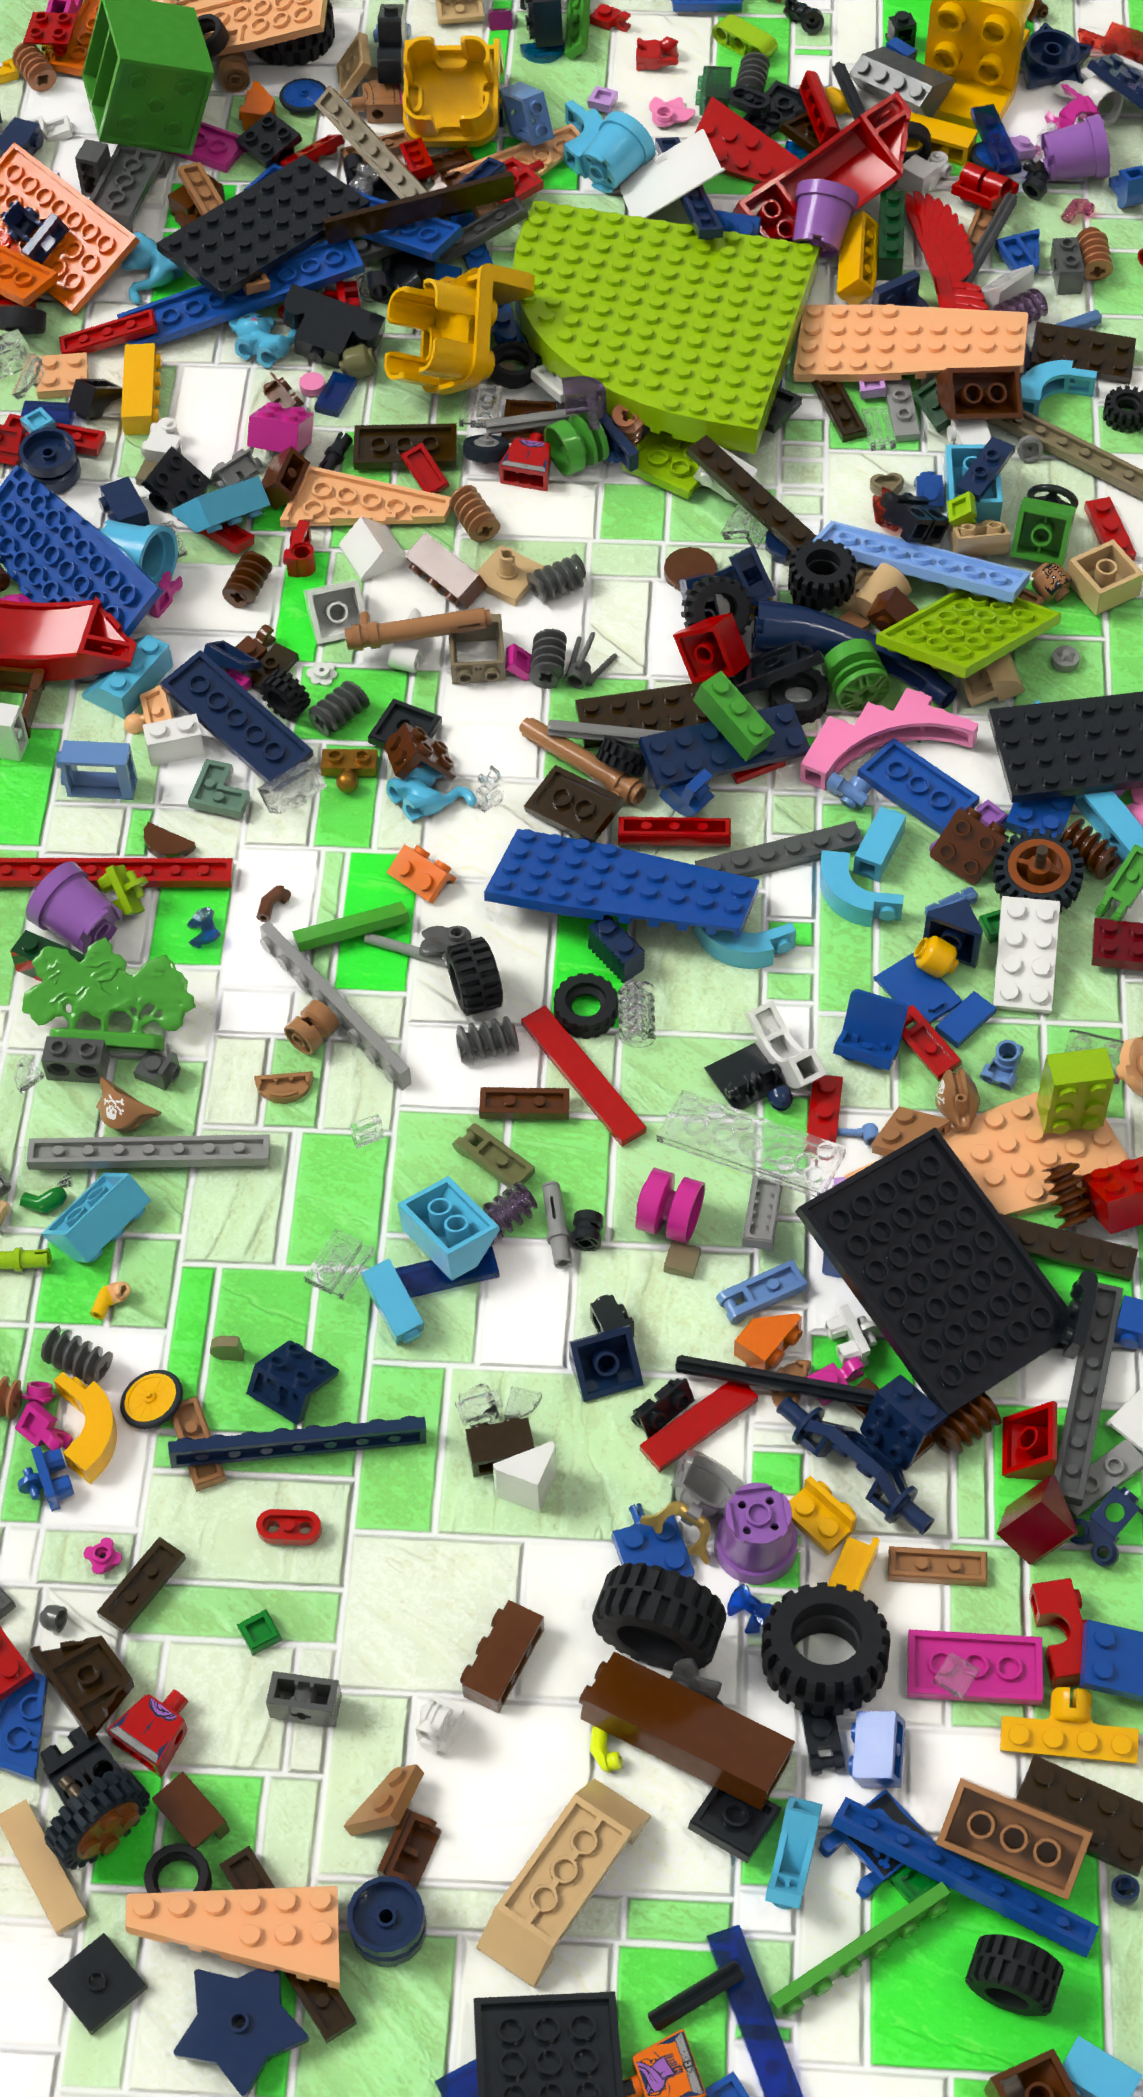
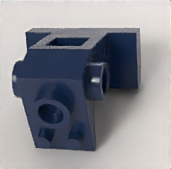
(23, 222)
(750, 572)

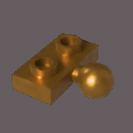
(348, 765)

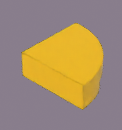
(8, 72)

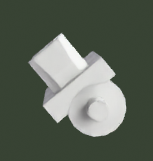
(858, 1336)

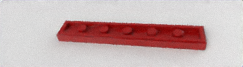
(583, 1076)

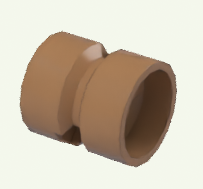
(233, 72)
(308, 1031)

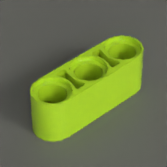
(743, 37)

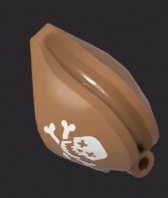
(958, 1098)
(120, 1109)

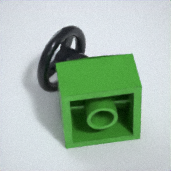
(1044, 525)

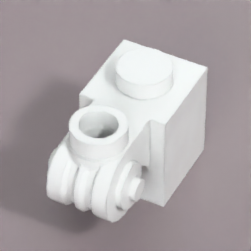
(924, 175)
(161, 438)
(439, 1724)

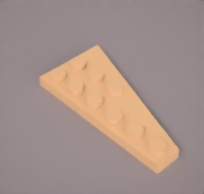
(549, 152)
(342, 498)
(255, 1927)

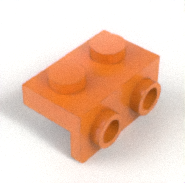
(419, 873)

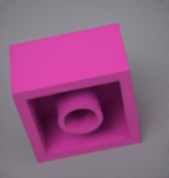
(280, 427)

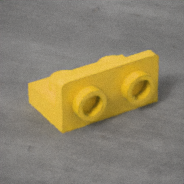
(822, 1516)

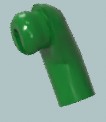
(46, 1202)

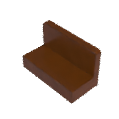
(190, 1811)

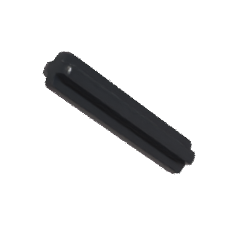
(696, 1995)

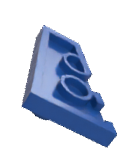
(22, 1728)

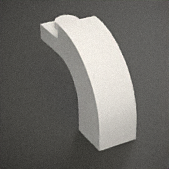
(773, 1039)

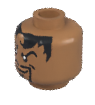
(1051, 582)

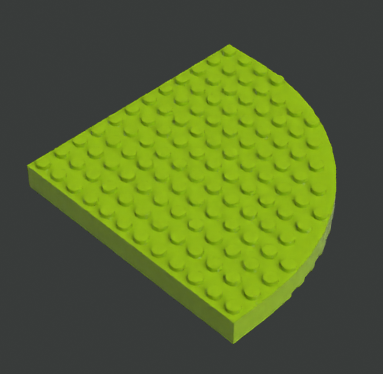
(664, 319)

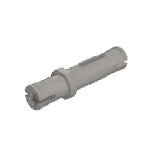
(558, 1234)

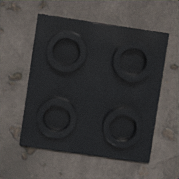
(745, 1076)

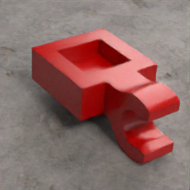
(609, 17)

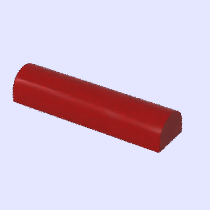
(818, 107)
(674, 831)

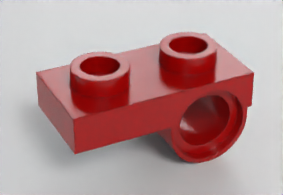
(300, 555)

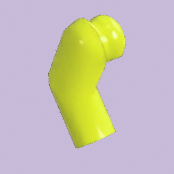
(598, 1748)

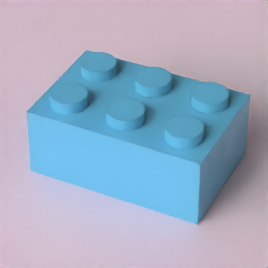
(956, 463)

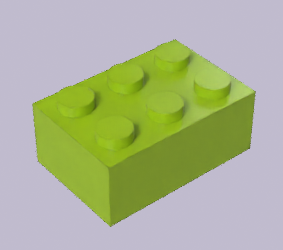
(1075, 1090)

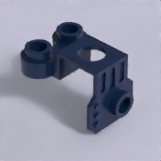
(1104, 1532)

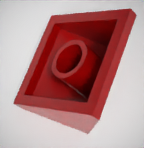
(1030, 1443)

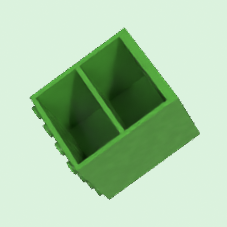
(147, 75)

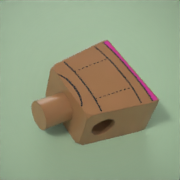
(380, 102)

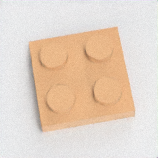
(61, 374)

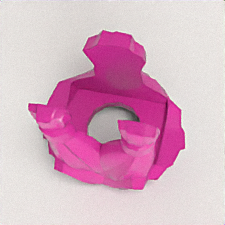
(1079, 107)

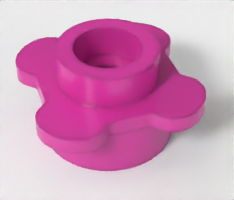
(39, 1392)
(105, 1564)

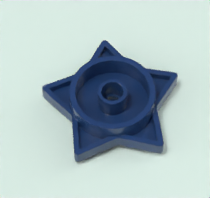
(1052, 57)
(245, 2050)

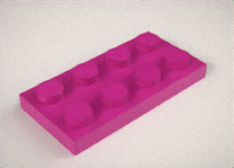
(1007, 1664)

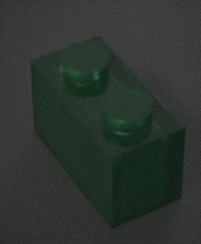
(715, 83)

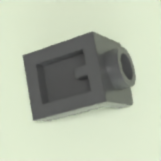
(158, 1069)

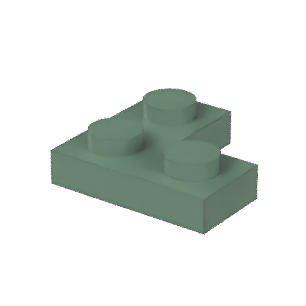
(214, 795)

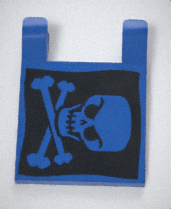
(879, 1864)

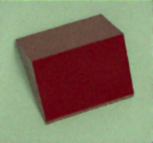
(1038, 1522)

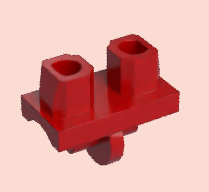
(344, 291)

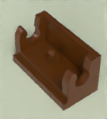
(410, 1848)

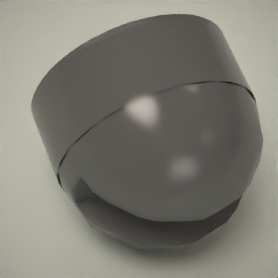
(53, 1618)

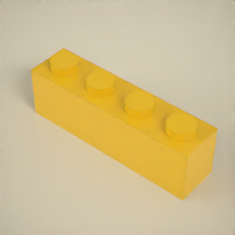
(946, 137)
(858, 259)
(140, 388)

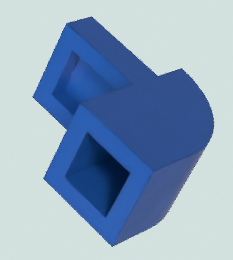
(1128, 186)
(690, 797)

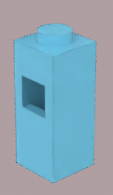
(879, 844)
(393, 1302)

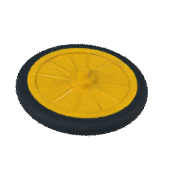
(151, 1399)

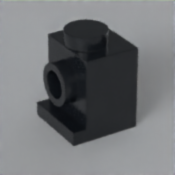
(902, 25)
(609, 1315)

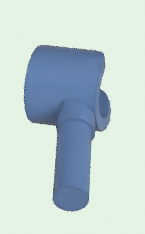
(868, 1131)

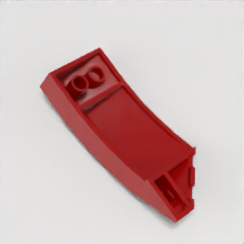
(63, 639)

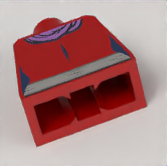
(527, 463)
(151, 1731)

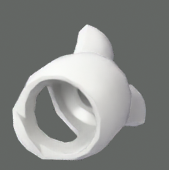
(1097, 90)

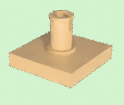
(355, 66)
(506, 574)

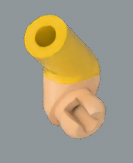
(108, 1296)

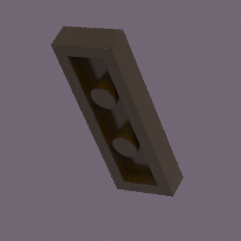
(141, 1585)

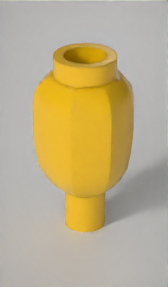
(837, 100)

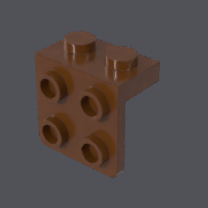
(411, 746)
(969, 844)

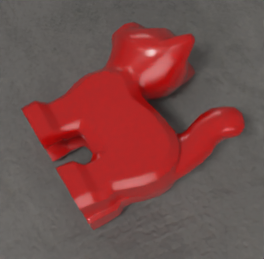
(650, 53)

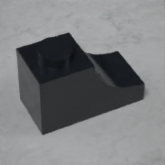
(92, 397)

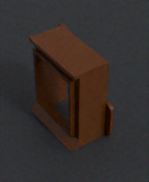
(27, 682)

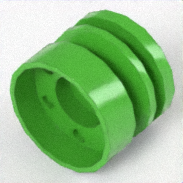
(575, 445)
(856, 674)

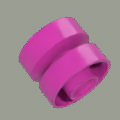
(661, 1203)

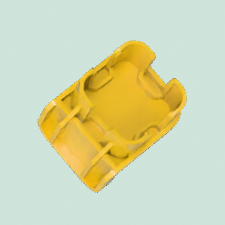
(979, 48)
(452, 91)
(454, 326)

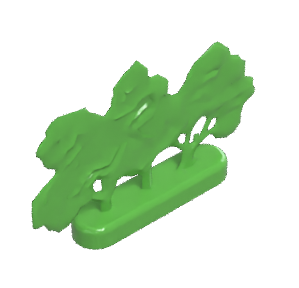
(103, 987)

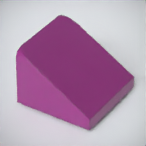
(500, 19)

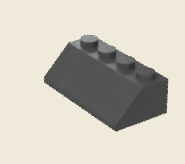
(886, 71)

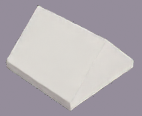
(1008, 285)
(371, 549)
(526, 1476)

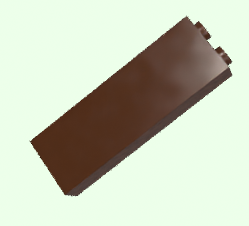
(686, 1729)

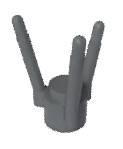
(580, 672)

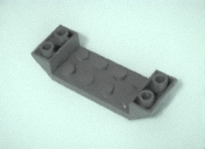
(128, 181)

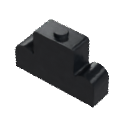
(391, 38)
(329, 325)

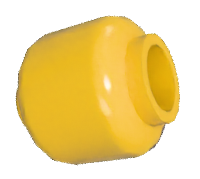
(936, 956)

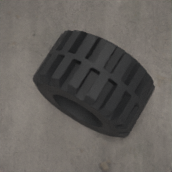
(822, 574)
(709, 586)
(474, 976)
(1014, 1975)

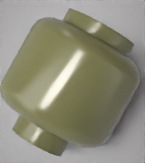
(358, 362)

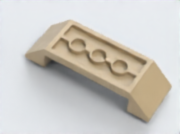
(560, 1880)

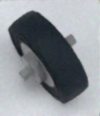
(485, 448)

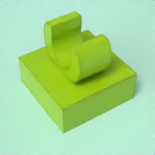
(962, 509)

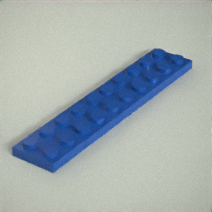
(422, 238)
(201, 308)

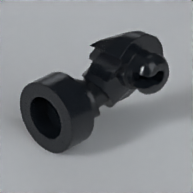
(810, 18)
(1036, 179)

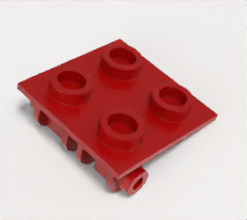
(51, 29)

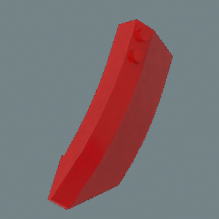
(861, 156)

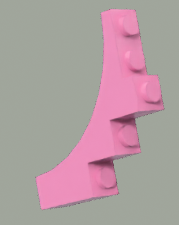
(911, 720)

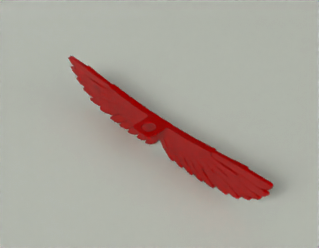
(945, 251)

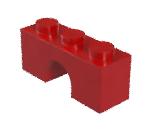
(1058, 1605)

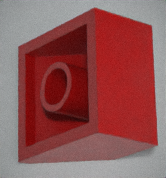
(712, 647)

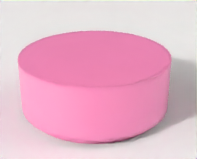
(312, 384)

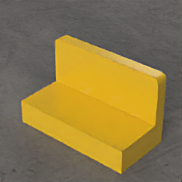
(854, 1564)

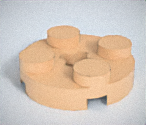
(1131, 1064)

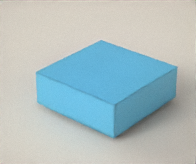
(37, 420)

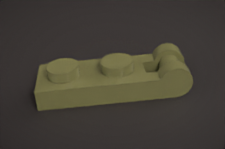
(494, 1156)

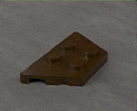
(86, 1679)

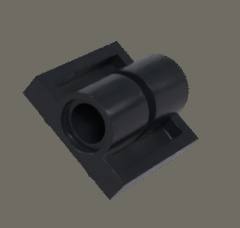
(269, 140)
(174, 481)

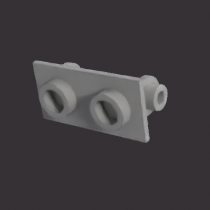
(241, 462)

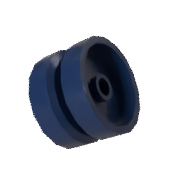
(51, 458)
(367, 1914)

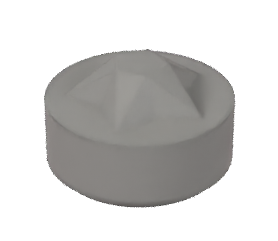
(1029, 448)
(1065, 659)

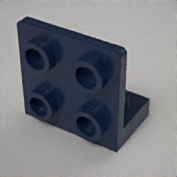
(900, 291)
(288, 1380)

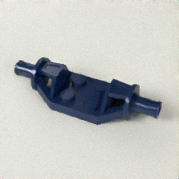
(870, 1462)

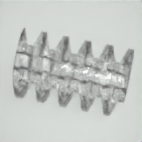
(636, 1014)

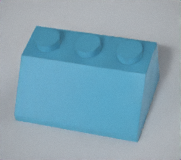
(224, 506)
(120, 689)
(97, 1216)
(448, 1227)

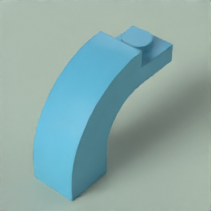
(587, 124)
(1054, 378)
(851, 900)
(750, 949)
(794, 1853)

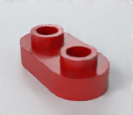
(290, 1524)

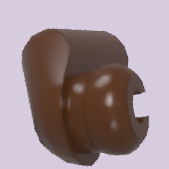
(268, 901)

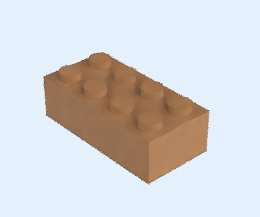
(1014, 1837)

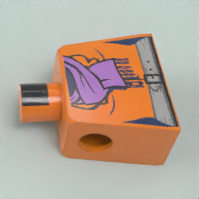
(665, 2070)

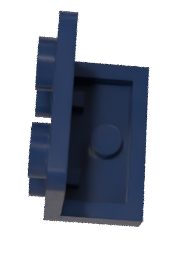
(901, 1421)

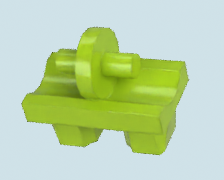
(126, 886)

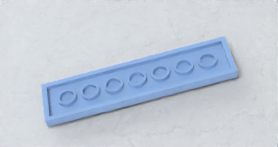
(929, 563)

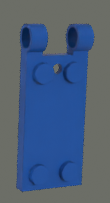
(1112, 1660)

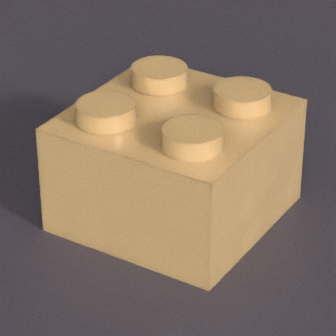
(1105, 577)

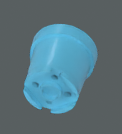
(616, 151)
(149, 546)

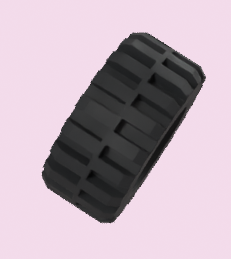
(301, 49)
(658, 1616)
(820, 1685)

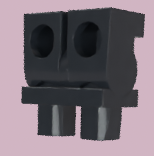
(915, 517)
(82, 1762)

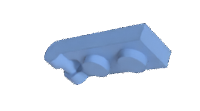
(762, 1291)

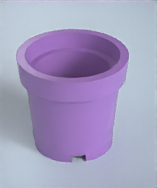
(1077, 150)
(823, 214)
(72, 907)
(765, 1552)

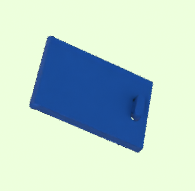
(917, 988)

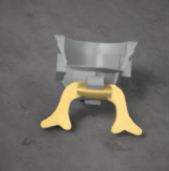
(701, 1493)

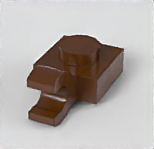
(258, 646)

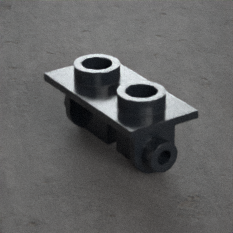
(670, 1402)

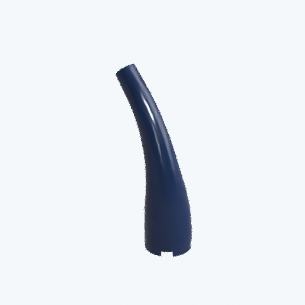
(782, 623)

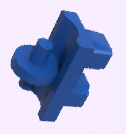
(55, 1489)

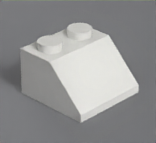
(333, 609)

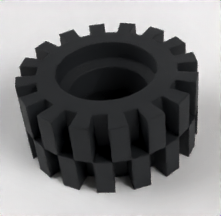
(1120, 418)
(284, 694)
(622, 756)

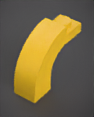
(97, 1442)

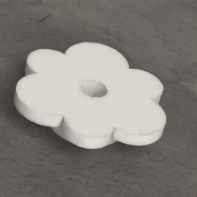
(322, 673)

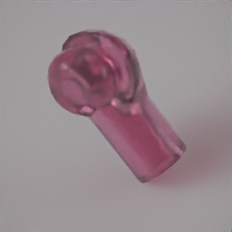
(1077, 206)

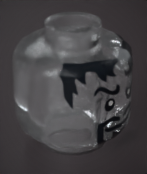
(479, 1405)

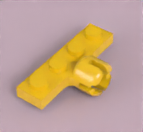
(1069, 1732)

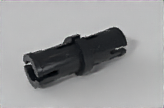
(335, 453)

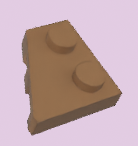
(904, 1127)
(387, 1802)

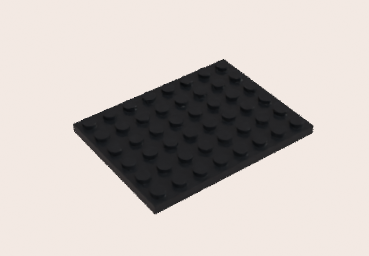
(937, 1271)

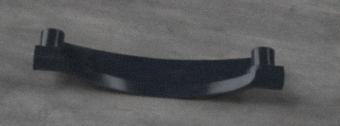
(399, 268)

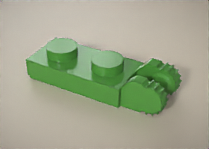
(1124, 886)

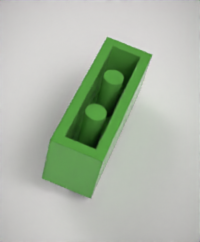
(733, 716)

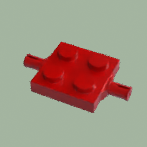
(525, 179)

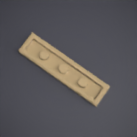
(42, 1868)

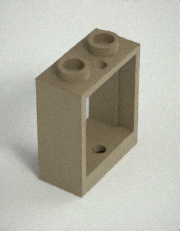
(479, 670)

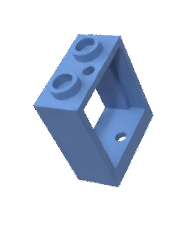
(528, 104)
(97, 784)

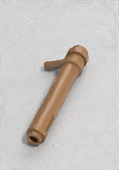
(375, 635)
(614, 780)

